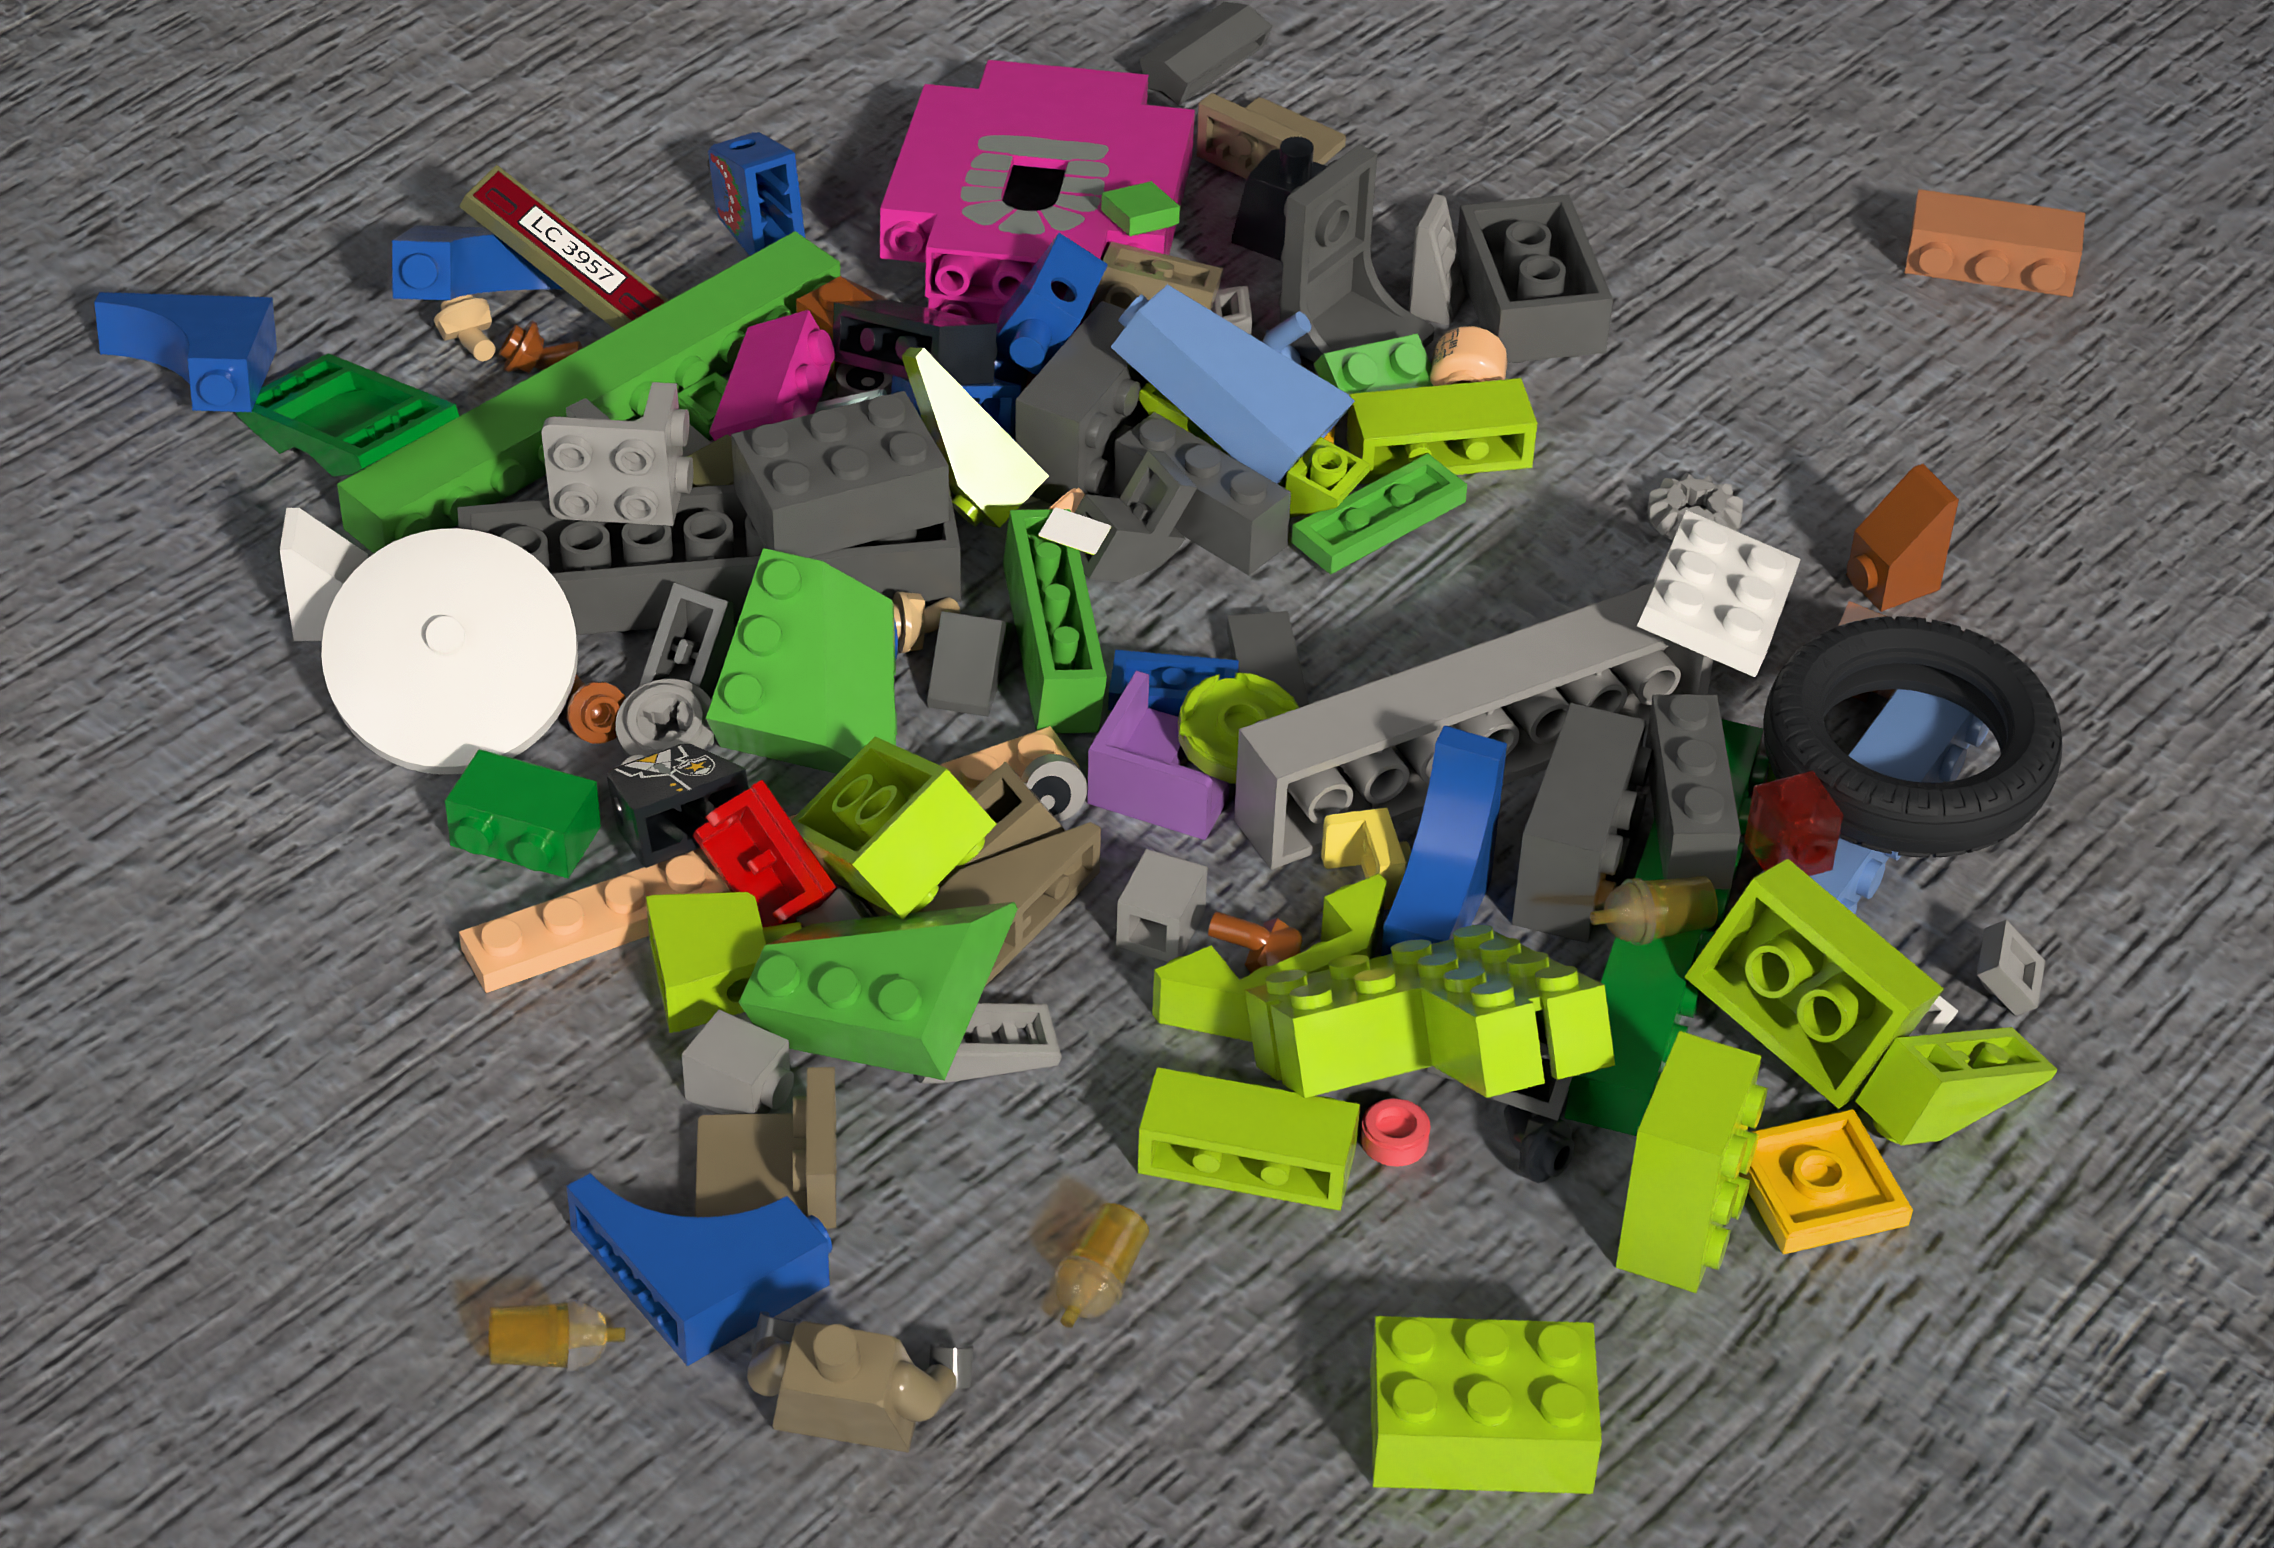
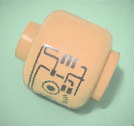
(1468, 357)

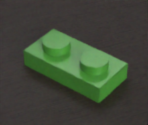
(1377, 366)

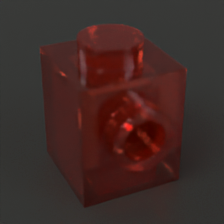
(1794, 822)

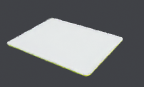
(1074, 531)

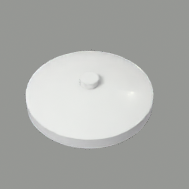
(449, 650)

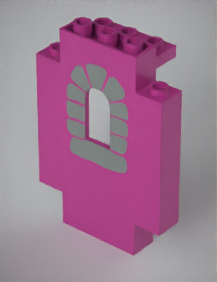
(960, 154)

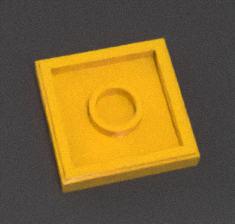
(1823, 1183)

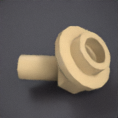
(466, 319)
(915, 620)

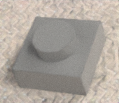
(2010, 968)

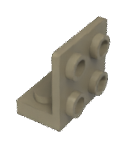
(1242, 136)
(1145, 272)
(765, 1157)

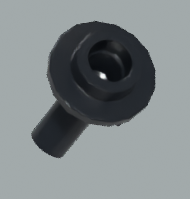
(1542, 1143)

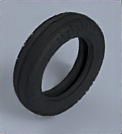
(1930, 659)

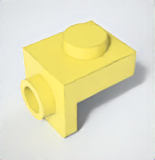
(1368, 841)

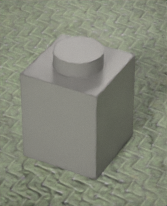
(1161, 906)
(737, 1067)

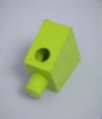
(706, 952)

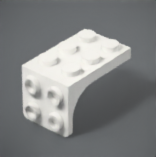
(1719, 593)

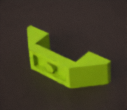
(1317, 479)
(1208, 997)

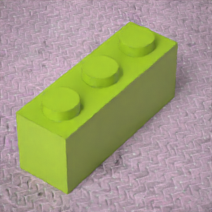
(1460, 425)
(1248, 1138)

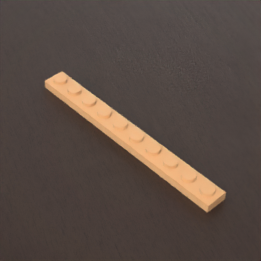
(616, 909)

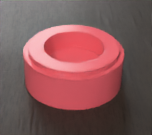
(1395, 1132)

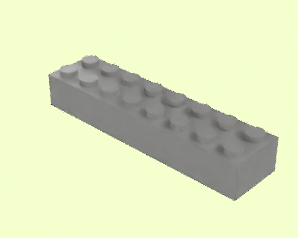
(1380, 738)

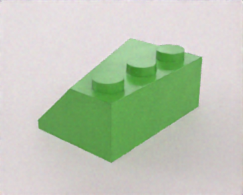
(807, 667)
(880, 986)

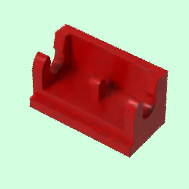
(764, 855)

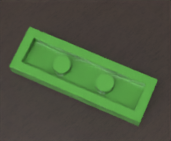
(1379, 513)

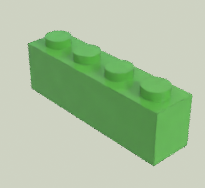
(1054, 627)

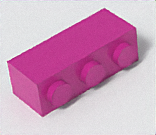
(775, 374)

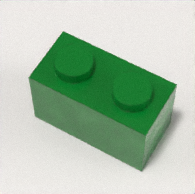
(523, 813)

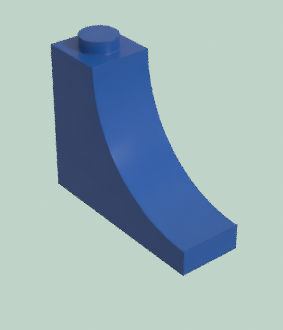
(458, 263)
(208, 340)
(1453, 842)
(702, 1275)

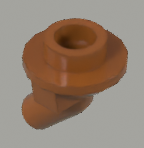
(525, 350)
(594, 710)
(1267, 943)

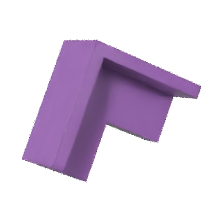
(1139, 771)

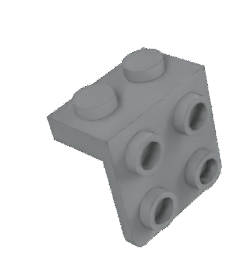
(619, 466)

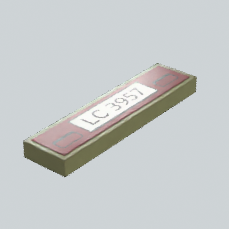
(559, 249)

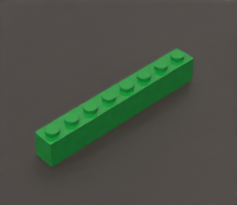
(1648, 981)

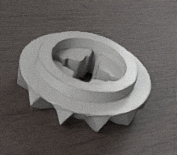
(1668, 503)
(657, 704)

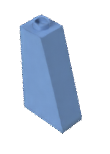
(1229, 382)

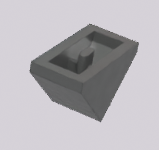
(691, 639)
(968, 662)

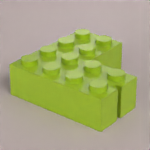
(1447, 1005)

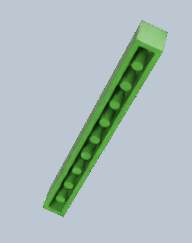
(500, 441)

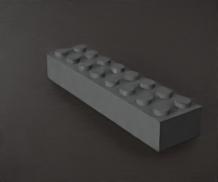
(625, 571)

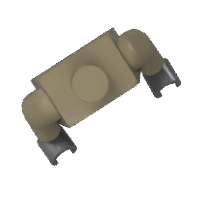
(851, 1381)

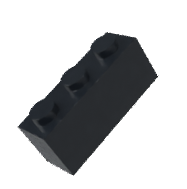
(881, 331)

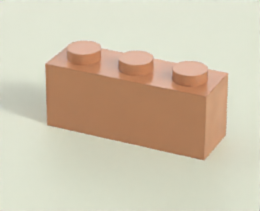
(1995, 243)

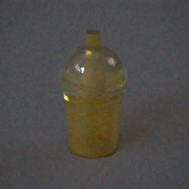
(1658, 908)
(1100, 1263)
(549, 1335)

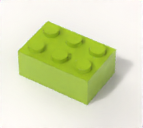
(893, 827)
(1812, 981)
(1690, 1162)
(1484, 1405)

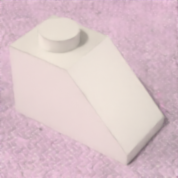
(314, 570)

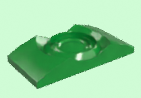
(344, 414)

